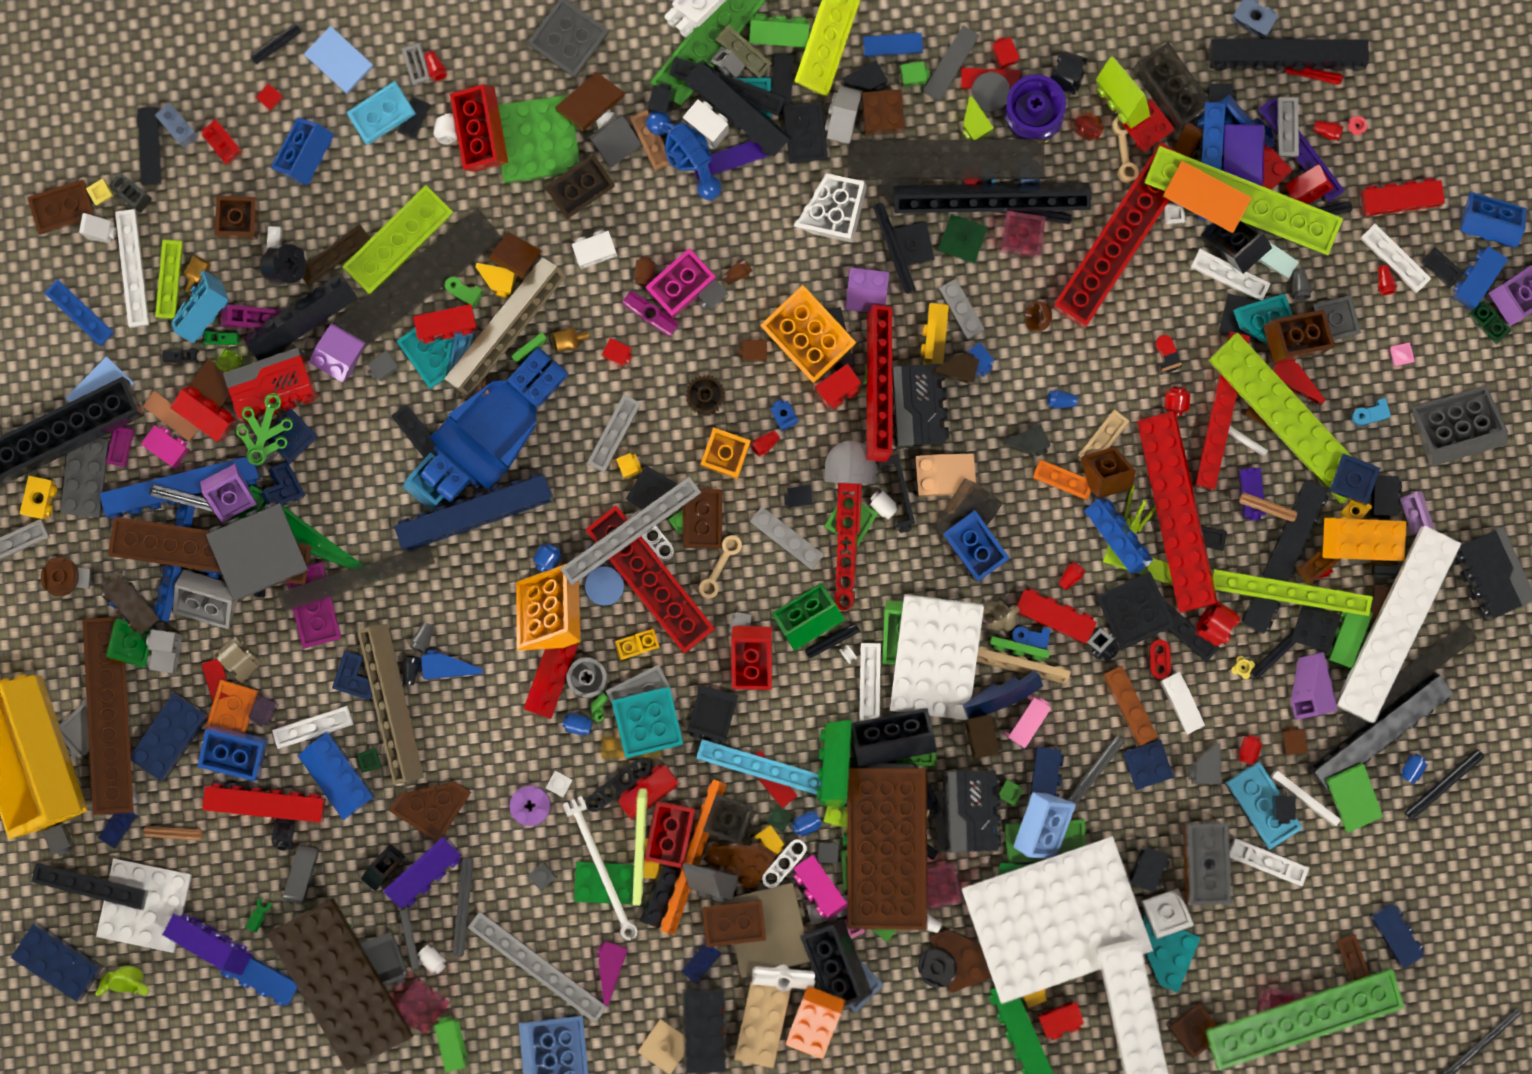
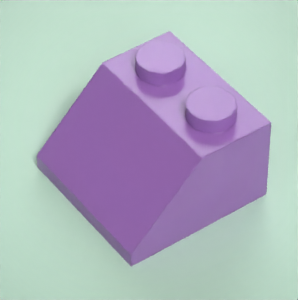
(866, 289)
(337, 353)
(227, 493)

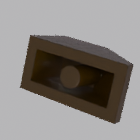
(960, 368)

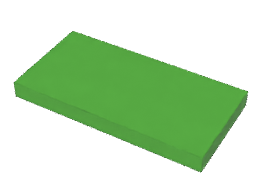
(1074, 838)

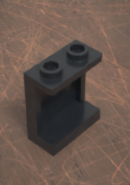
(712, 714)

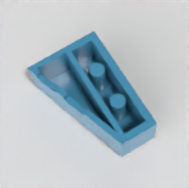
(201, 308)

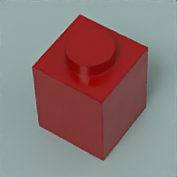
(1005, 52)
(617, 353)

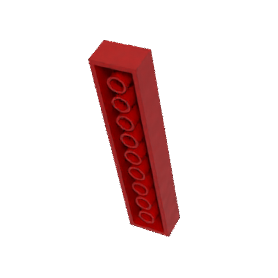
(1112, 250)

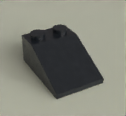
(1238, 248)

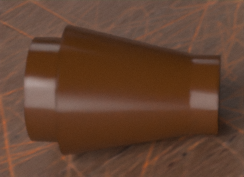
(737, 272)

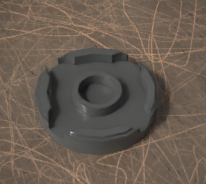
(990, 91)

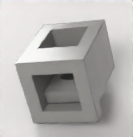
(727, 62)
(740, 619)

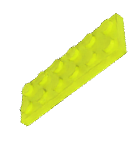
(826, 45)

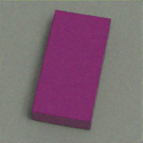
(120, 447)

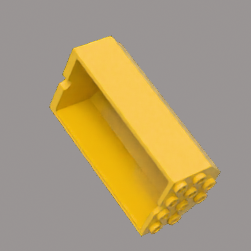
(35, 765)

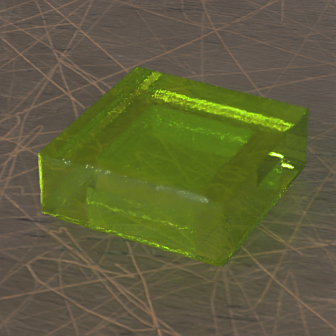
(228, 361)

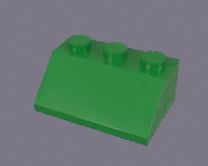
(807, 616)

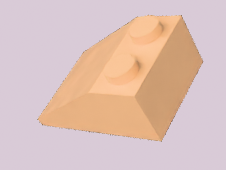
(943, 473)

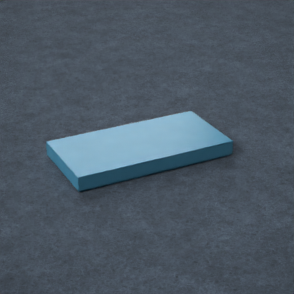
(1255, 795)

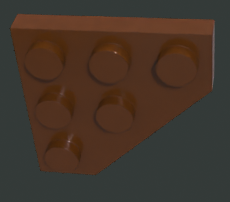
(431, 808)
(742, 861)
(969, 959)

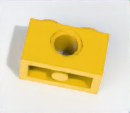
(33, 488)

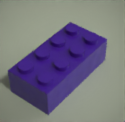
(208, 943)

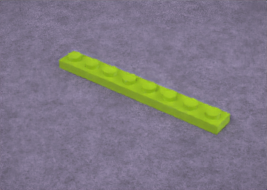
(1292, 592)

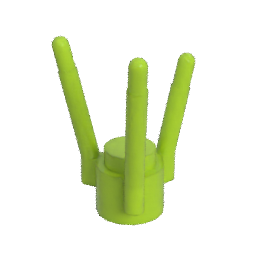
(1134, 522)

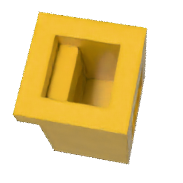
(629, 465)
(1346, 512)
(770, 839)

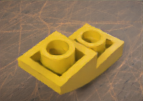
(636, 644)

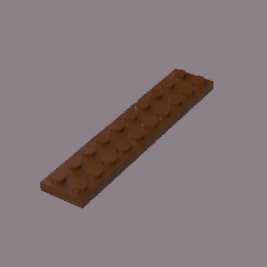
(172, 546)
(107, 721)

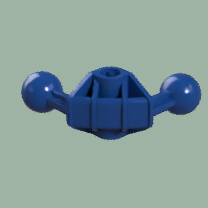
(686, 151)

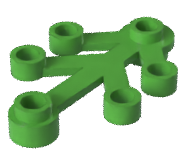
(263, 432)

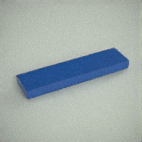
(79, 312)

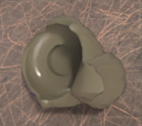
(999, 616)

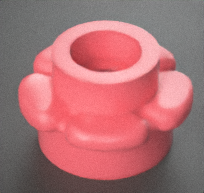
(1357, 120)

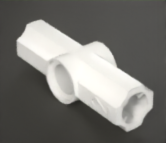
(782, 977)

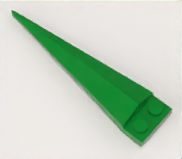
(306, 535)

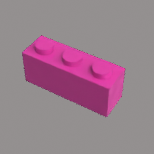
(819, 888)

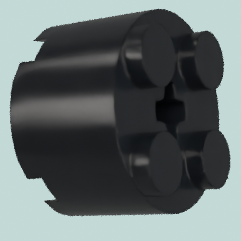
(1069, 71)
(283, 264)

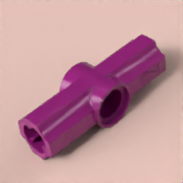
(640, 306)

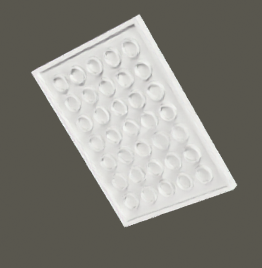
(1052, 916)

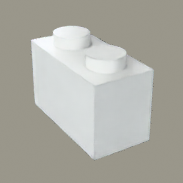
(594, 249)

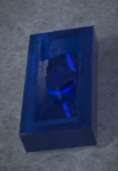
(701, 963)

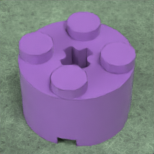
(521, 799)

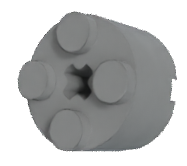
(577, 672)

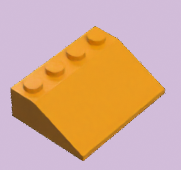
(808, 334)
(547, 611)

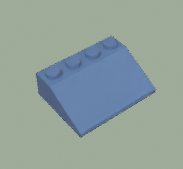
(553, 1046)

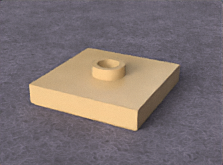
(663, 1047)

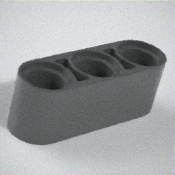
(301, 874)

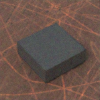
(828, 852)

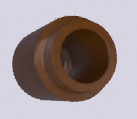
(644, 271)

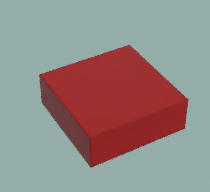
(269, 97)

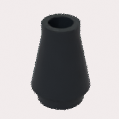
(410, 669)

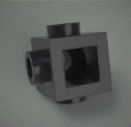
(1103, 645)

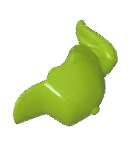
(123, 980)

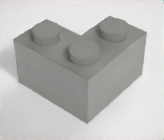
(843, 114)
(165, 651)

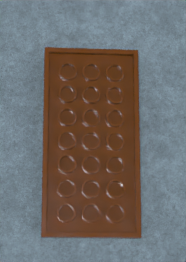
(887, 848)

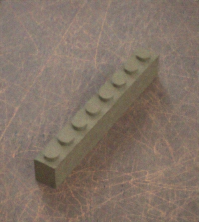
(505, 327)
(390, 704)

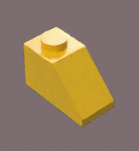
(498, 279)

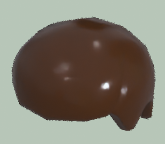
(1038, 316)

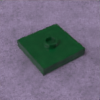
(962, 239)

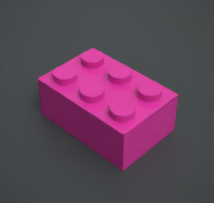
(680, 283)

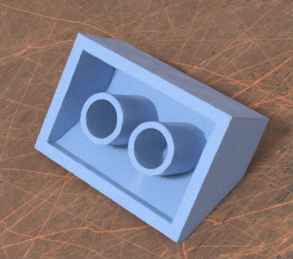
(1044, 825)

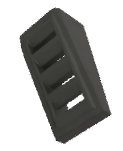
(139, 201)

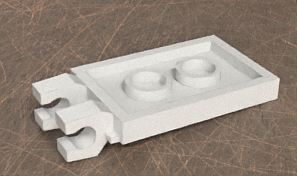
(693, 14)

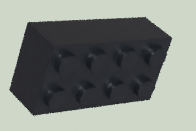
(893, 737)

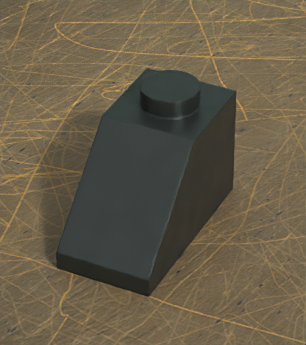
(1030, 442)

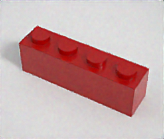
(1402, 197)
(1055, 616)
(549, 680)

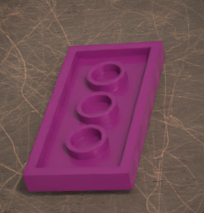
(318, 620)

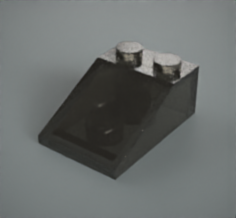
(966, 500)

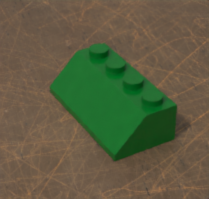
(834, 763)

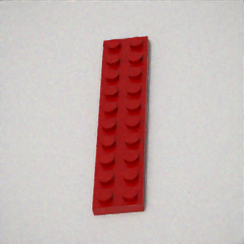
(1177, 512)

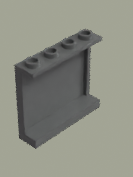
(257, 551)

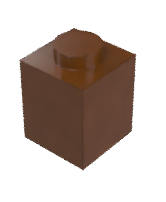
(753, 350)
(1294, 741)

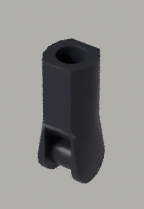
(177, 356)

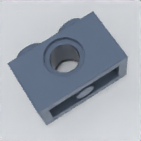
(1257, 27)
(176, 125)

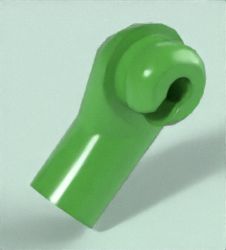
(597, 707)

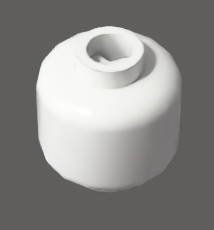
(445, 129)

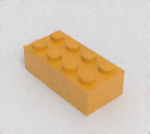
(1364, 539)

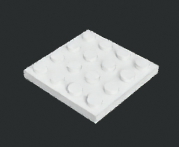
(144, 927)

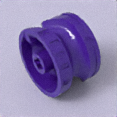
(1035, 108)

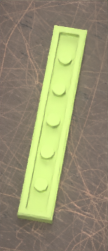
(640, 846)

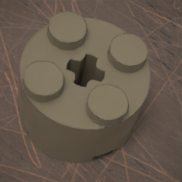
(238, 659)

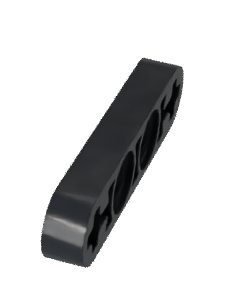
(616, 782)

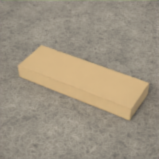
(1106, 434)

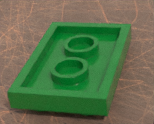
(590, 886)

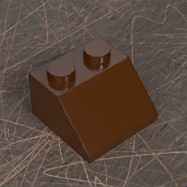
(1108, 472)

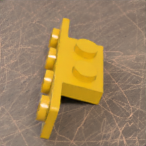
(935, 334)

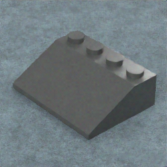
(1459, 425)

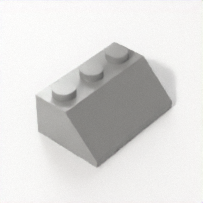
(203, 599)

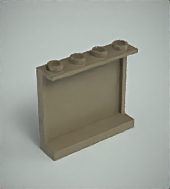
(782, 930)

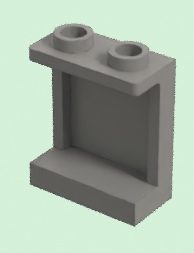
(76, 732)

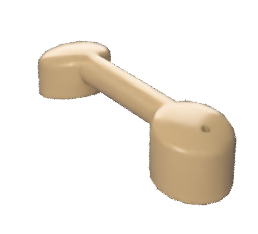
(1128, 171)
(730, 545)

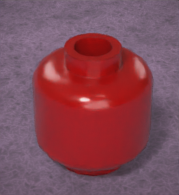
(1177, 400)

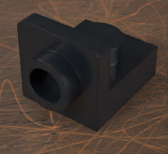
(283, 834)

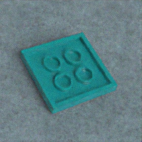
(647, 722)

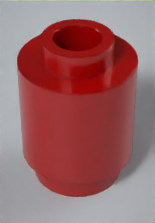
(1250, 750)

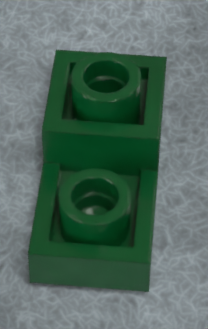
(1489, 322)

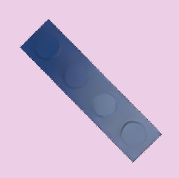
(266, 981)

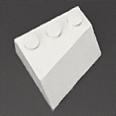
(834, 208)

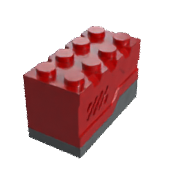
(280, 374)

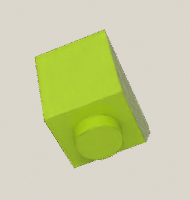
(975, 124)

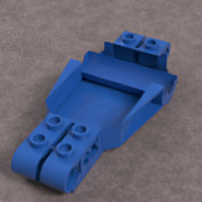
(490, 430)

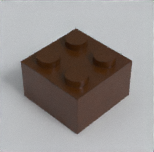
(883, 112)
(237, 217)

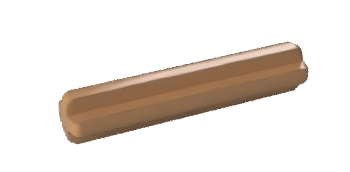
(1268, 507)
(173, 833)

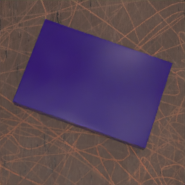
(1244, 151)

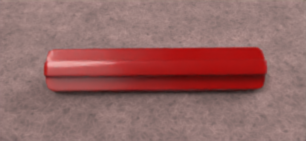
(1323, 75)

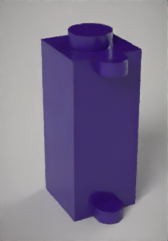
(1251, 483)

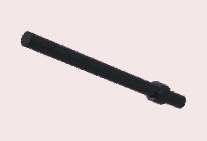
(1483, 1042)

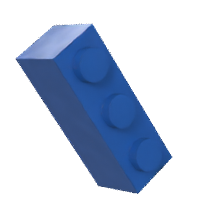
(1479, 277)

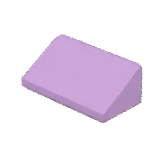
(1416, 512)

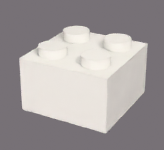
(707, 123)

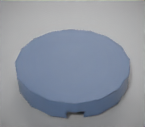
(604, 586)

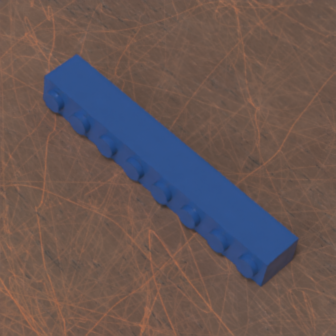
(136, 497)

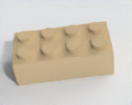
(762, 1025)

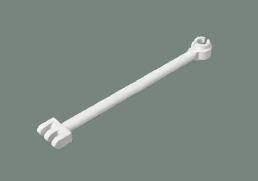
(576, 810)

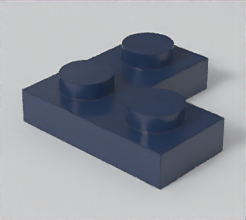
(287, 488)
(348, 679)

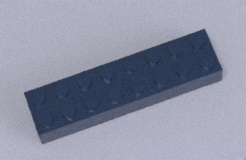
(474, 513)

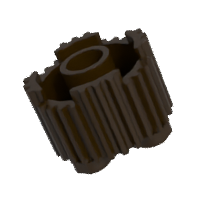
(708, 406)

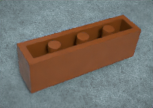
(1130, 705)

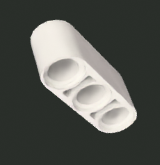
(658, 543)
(775, 868)

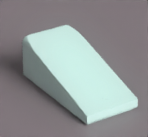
(1279, 261)

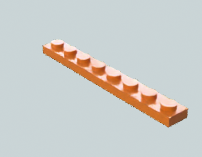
(695, 851)

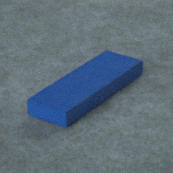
(893, 45)

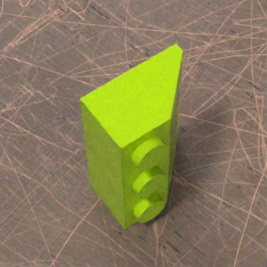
(1122, 94)

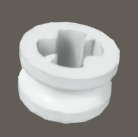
(848, 654)

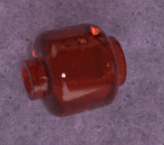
(1088, 126)

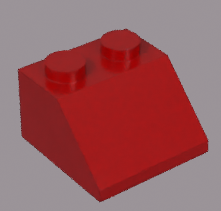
(1060, 1020)

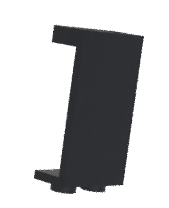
(893, 461)

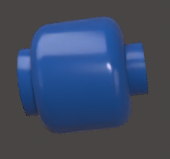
(547, 557)

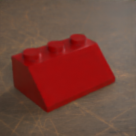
(657, 785)
(669, 834)

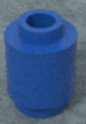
(577, 724)
(1414, 768)
(806, 824)

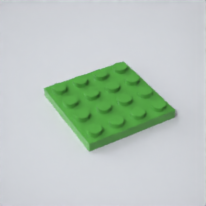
(537, 140)

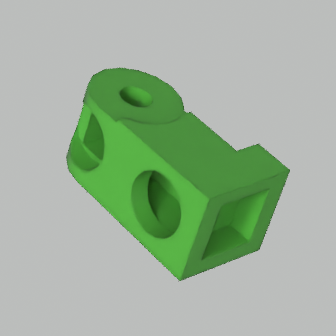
(463, 293)

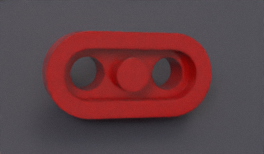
(1160, 659)

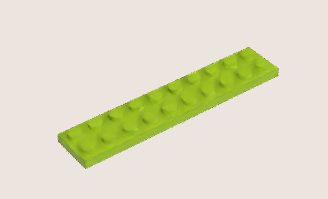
(1266, 209)
(1280, 409)

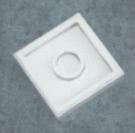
(1167, 913)

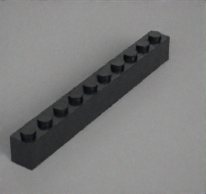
(992, 197)

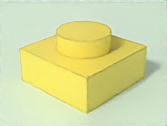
(100, 192)

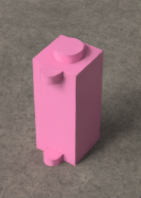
(1029, 721)

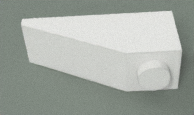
(1182, 702)

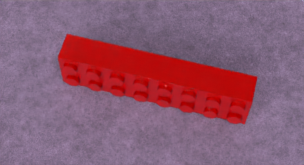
(655, 585)

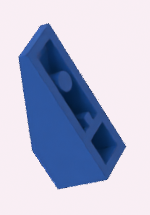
(443, 666)

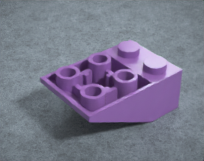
(1312, 688)

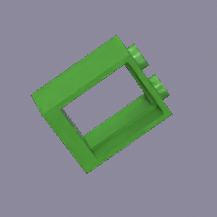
(451, 1043)

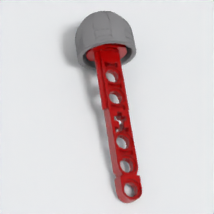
(850, 468)

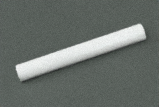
(1247, 441)

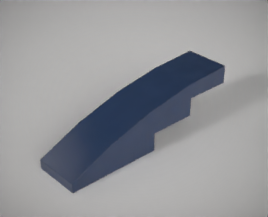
(1000, 697)

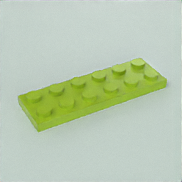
(398, 239)

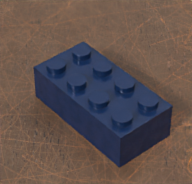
(169, 737)
(57, 962)

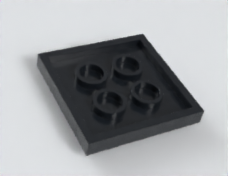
(1135, 610)

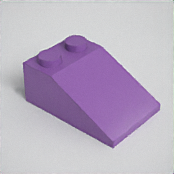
(1515, 296)

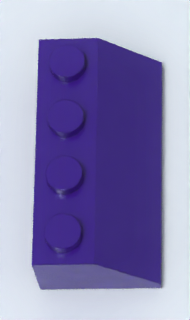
(423, 873)

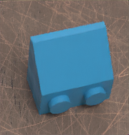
(421, 489)

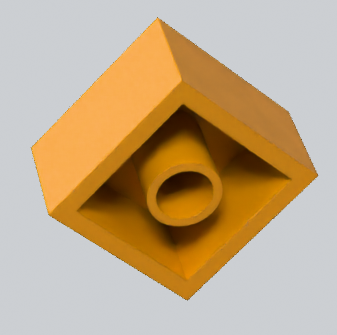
(725, 453)

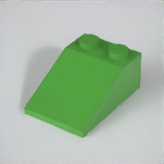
(892, 624)

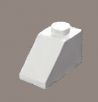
(97, 228)

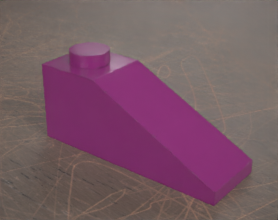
(246, 317)
(610, 966)

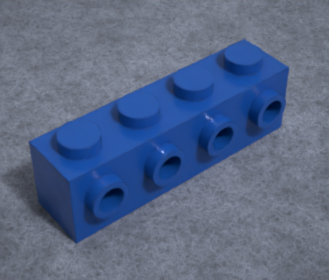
(1118, 535)

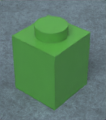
(914, 74)

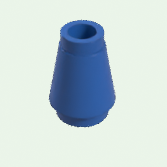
(1061, 399)

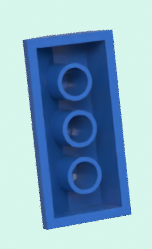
(336, 775)

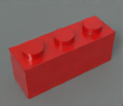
(445, 324)
(203, 413)

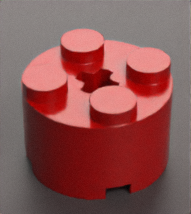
(1217, 624)

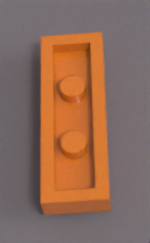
(1062, 479)

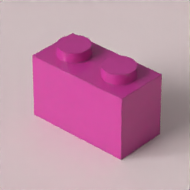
(165, 446)

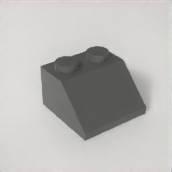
(1207, 766)
(710, 881)

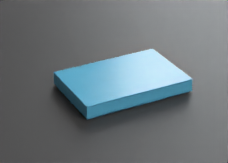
(381, 113)

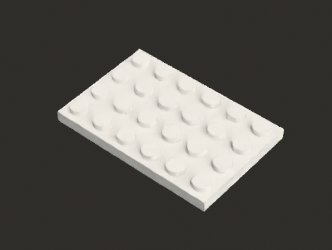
(936, 656)

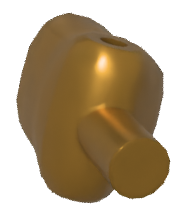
(194, 270)
(567, 339)

